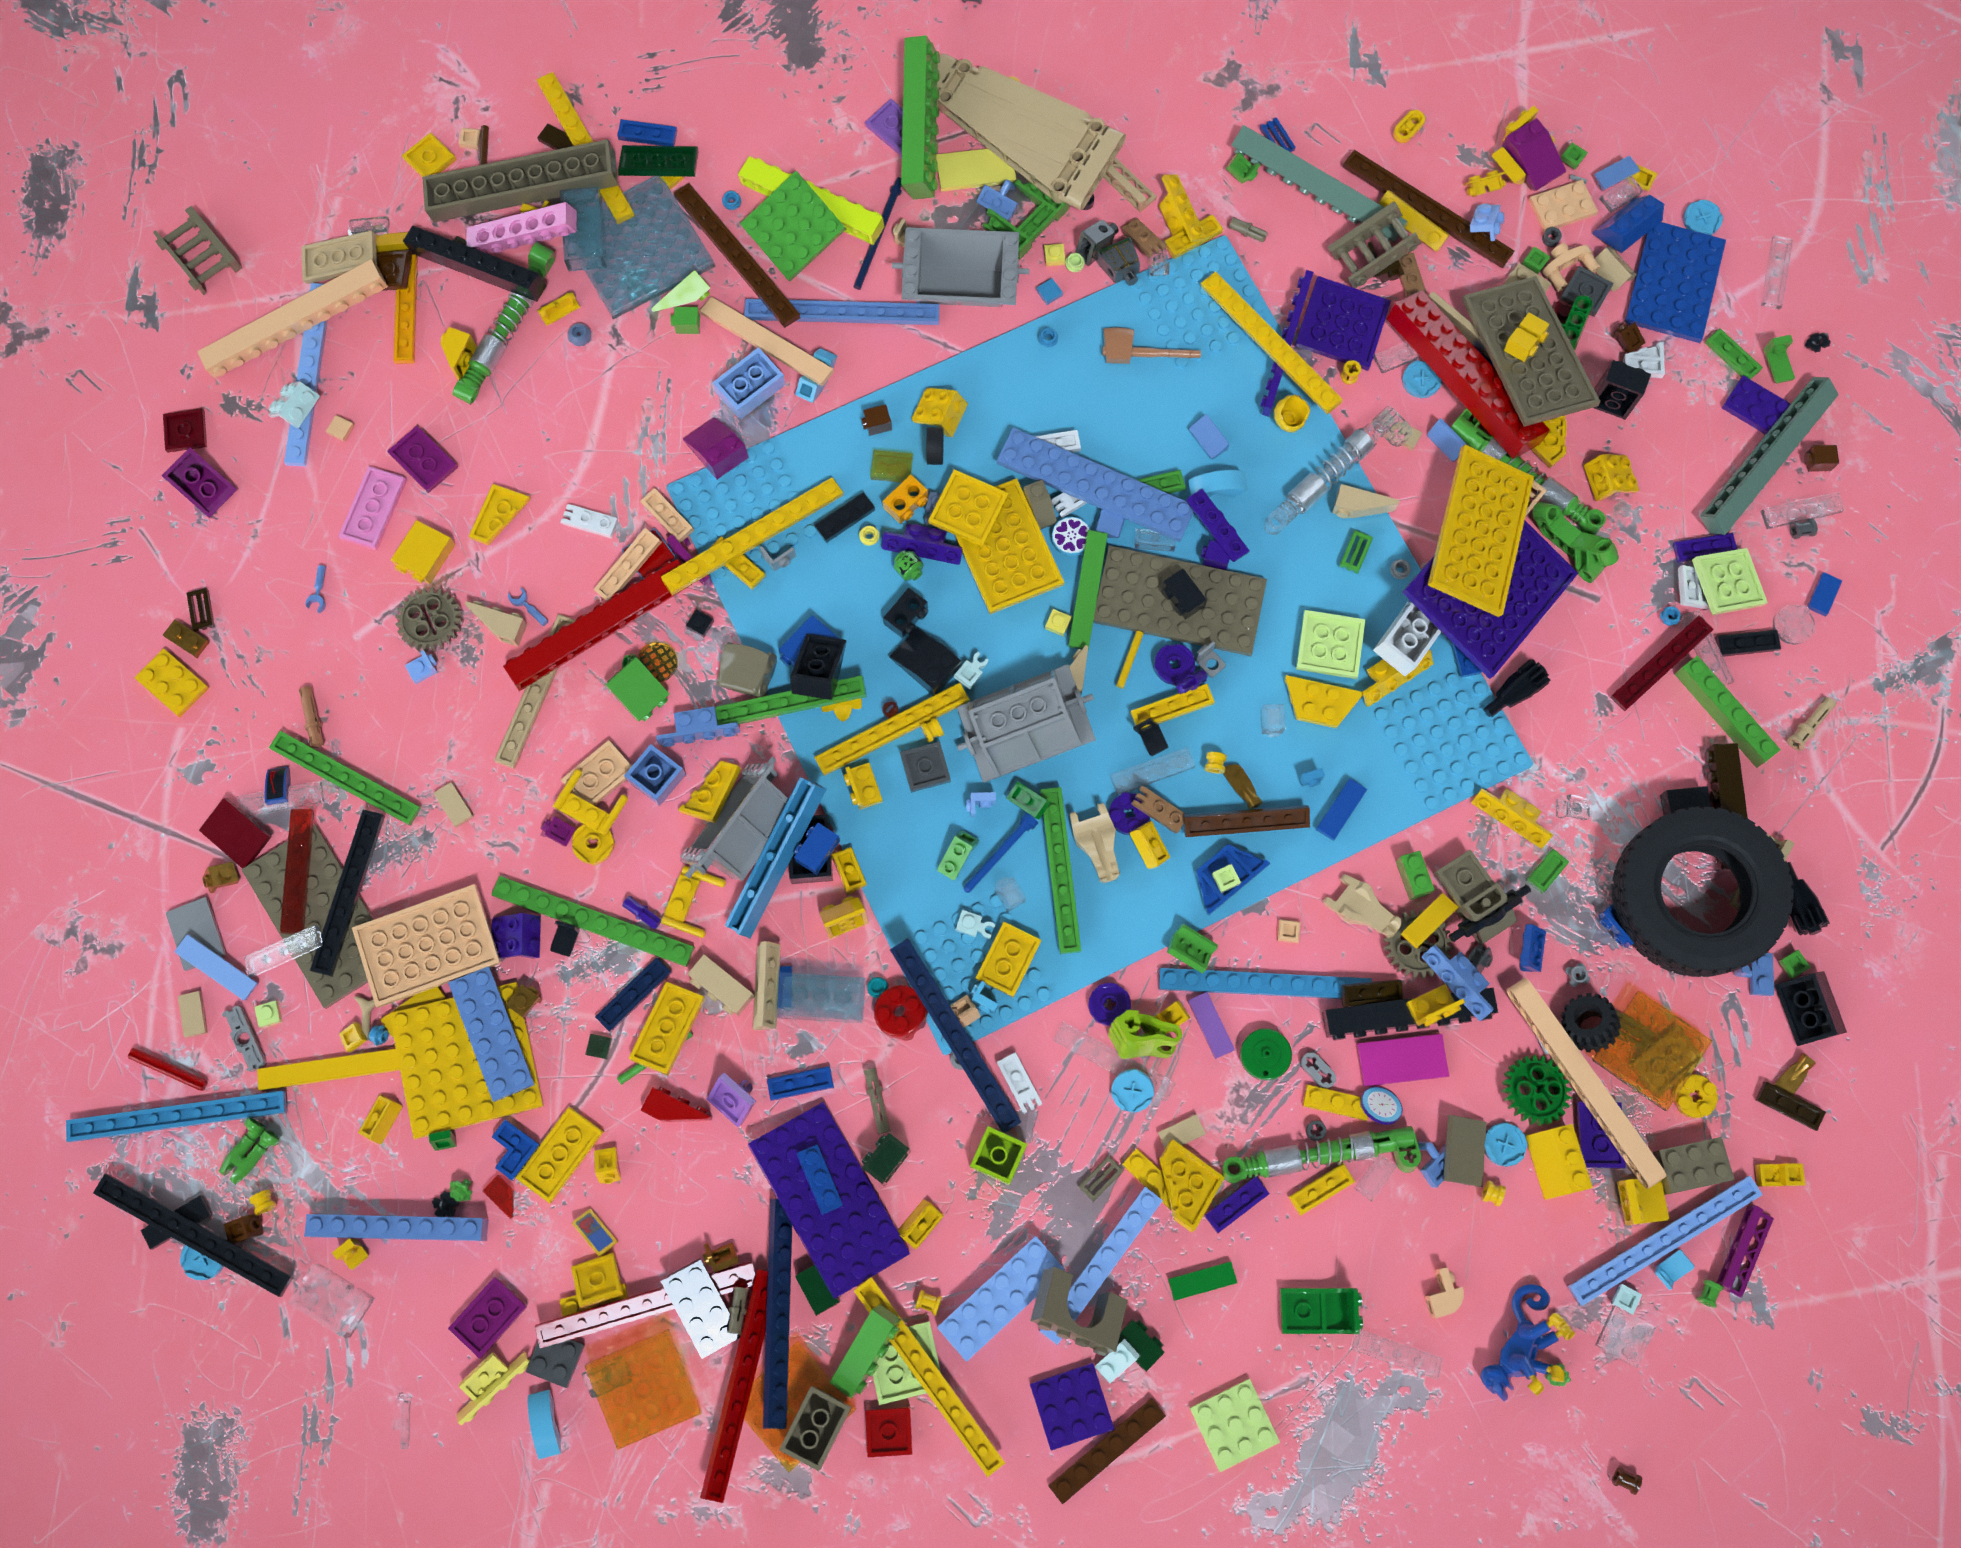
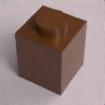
(876, 420)
(1821, 458)

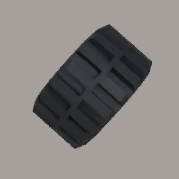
(1588, 1007)

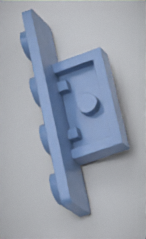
(697, 725)
(1461, 978)

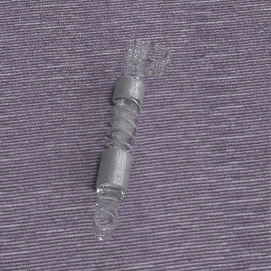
(1354, 449)

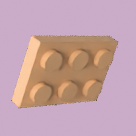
(1563, 205)
(600, 774)

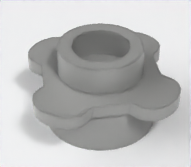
(1583, 975)

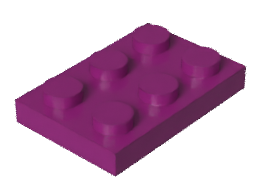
(422, 459)
(487, 1317)

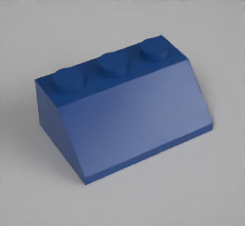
(1631, 222)

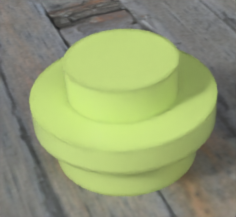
(1074, 262)

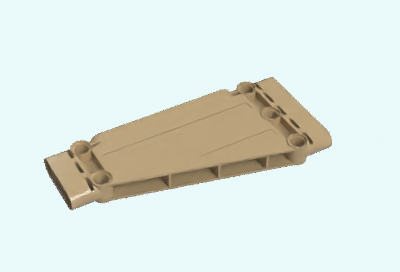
(1029, 130)

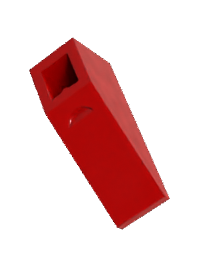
(668, 1109)

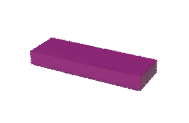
(682, 553)

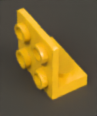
(1610, 475)
(1431, 1005)
(1642, 1204)

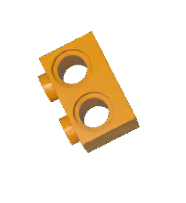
(901, 496)

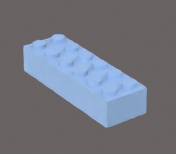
(998, 1299)

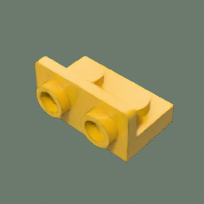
(863, 785)

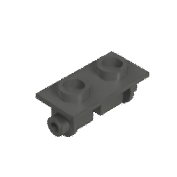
(1480, 957)

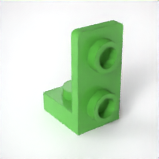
(1778, 358)
(957, 854)

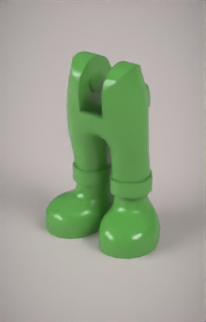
(237, 1155)

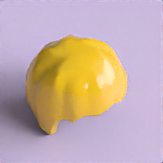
(1291, 413)

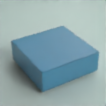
(1049, 291)

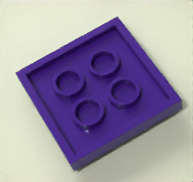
(1072, 1406)

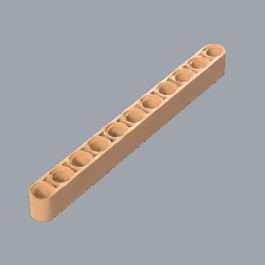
(1586, 1083)

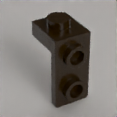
(1391, 272)

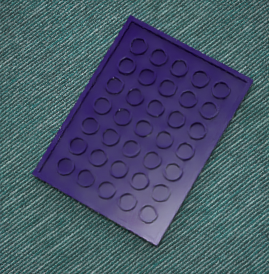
(1490, 640)

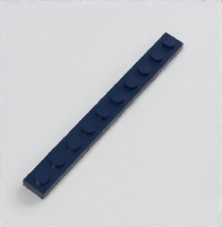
(955, 1036)
(777, 1319)

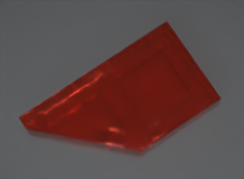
(502, 1195)

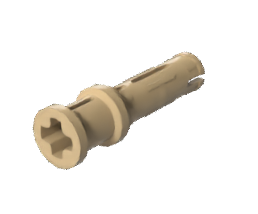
(1807, 730)

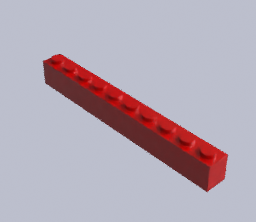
(590, 628)

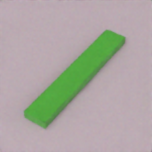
(1087, 589)

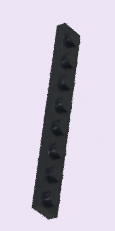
(347, 893)

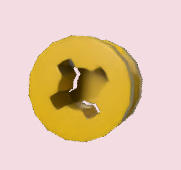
(932, 729)
(1215, 762)
(1493, 1193)
(262, 1202)

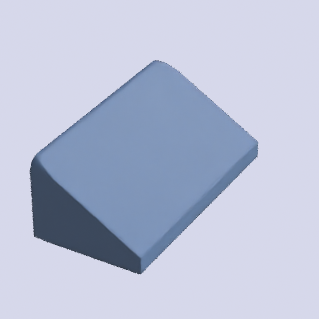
(1616, 173)
(1209, 437)
(1446, 439)
(1110, 524)

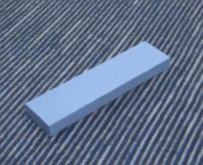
(216, 967)

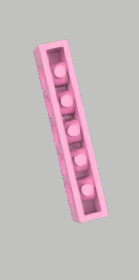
(523, 229)

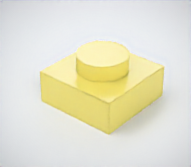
(1054, 254)
(1058, 622)

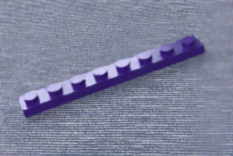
(1288, 335)

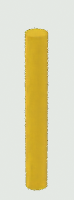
(1129, 659)

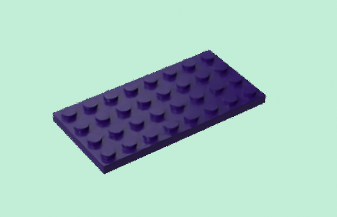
(844, 1243)

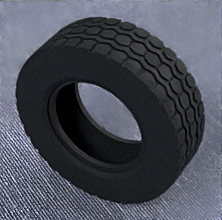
(1751, 858)

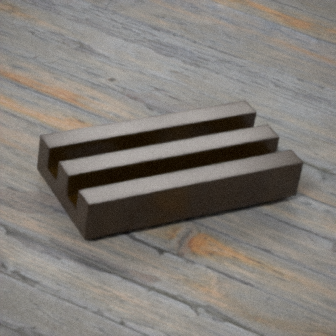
(210, 620)

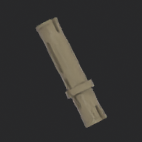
(882, 1126)

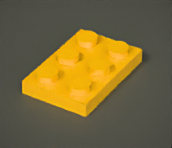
(171, 682)
(1008, 959)

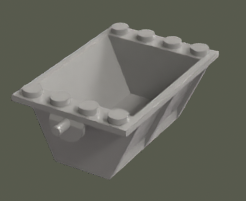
(960, 267)
(1026, 723)
(742, 826)

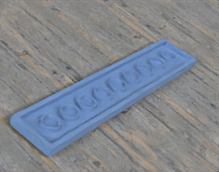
(1096, 484)

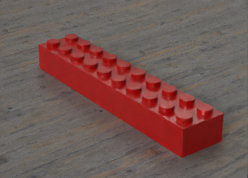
(1464, 372)

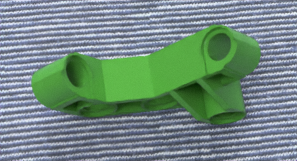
(1587, 550)

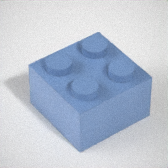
(655, 774)

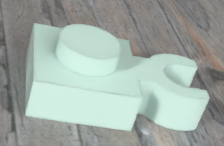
(970, 672)
(971, 924)

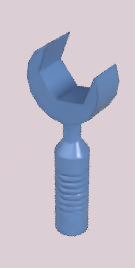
(318, 586)
(530, 609)

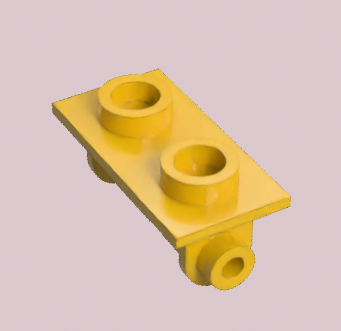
(1477, 184)
(558, 308)

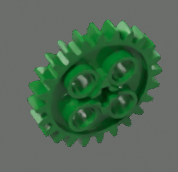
(1547, 1077)

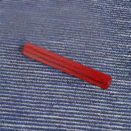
(167, 1069)

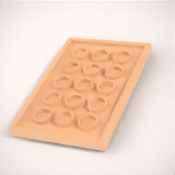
(425, 945)

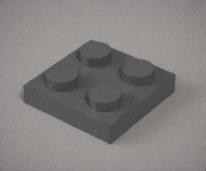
(1588, 284)
(925, 767)
(556, 1362)

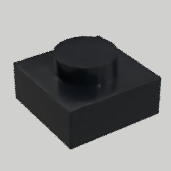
(699, 623)

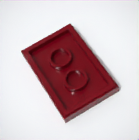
(235, 833)

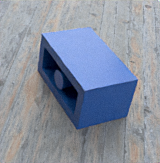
(816, 848)

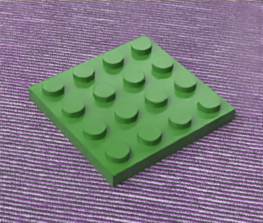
(793, 226)

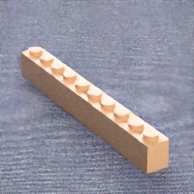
(292, 319)

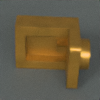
(220, 876)
(524, 1000)
(721, 1257)

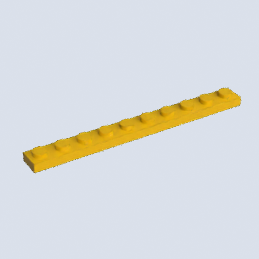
(578, 135)
(1271, 342)
(752, 536)
(935, 1384)

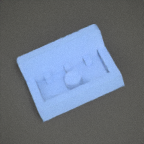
(1487, 219)

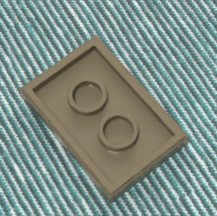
(1465, 1151)

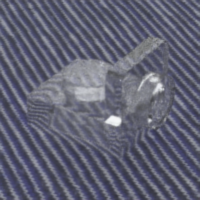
(1573, 807)

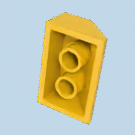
(1558, 1162)

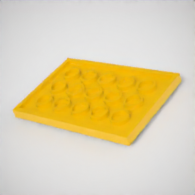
(1014, 558)

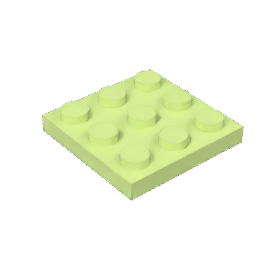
(1729, 581)
(1330, 644)
(894, 1378)
(1234, 1425)

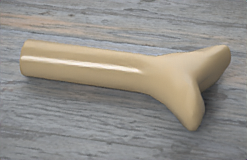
(366, 1007)

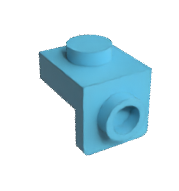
(984, 1004)

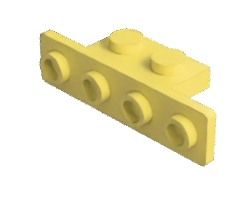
(486, 1381)

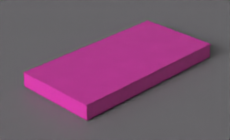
(1402, 1060)

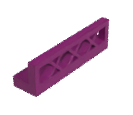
(1740, 1249)

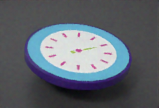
(1381, 1105)

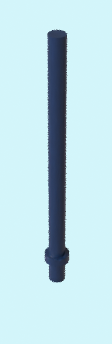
(895, 192)

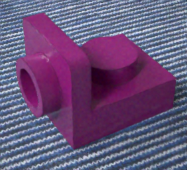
(557, 830)

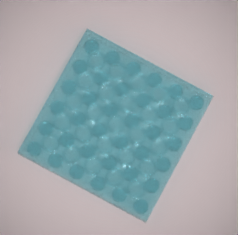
(647, 251)

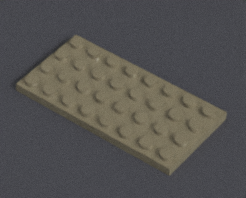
(1552, 379)
(1134, 601)
(267, 881)

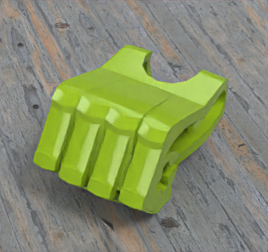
(1128, 1045)

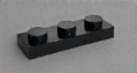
(844, 517)

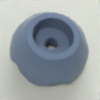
(583, 338)

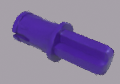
(1192, 681)
(641, 912)

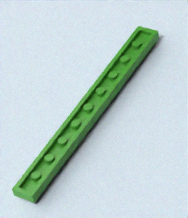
(593, 921)

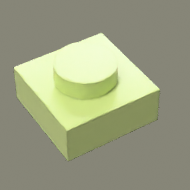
(1226, 878)
(268, 1014)

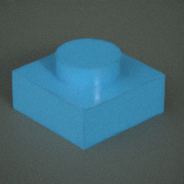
(1312, 778)

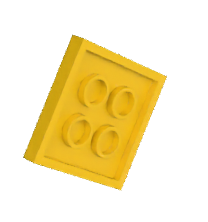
(968, 508)

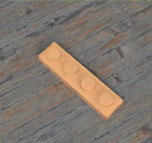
(628, 564)

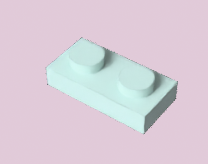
(1117, 1362)

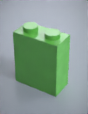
(637, 690)

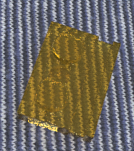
(891, 466)

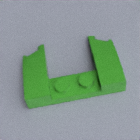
(1035, 224)

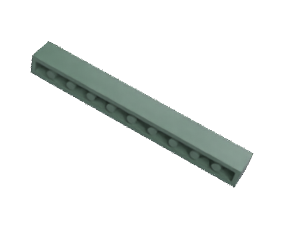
(1310, 179)
(1769, 455)

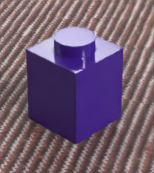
(1214, 556)

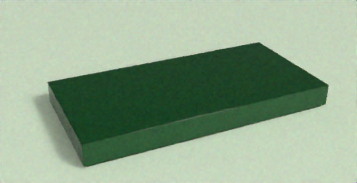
(658, 161)

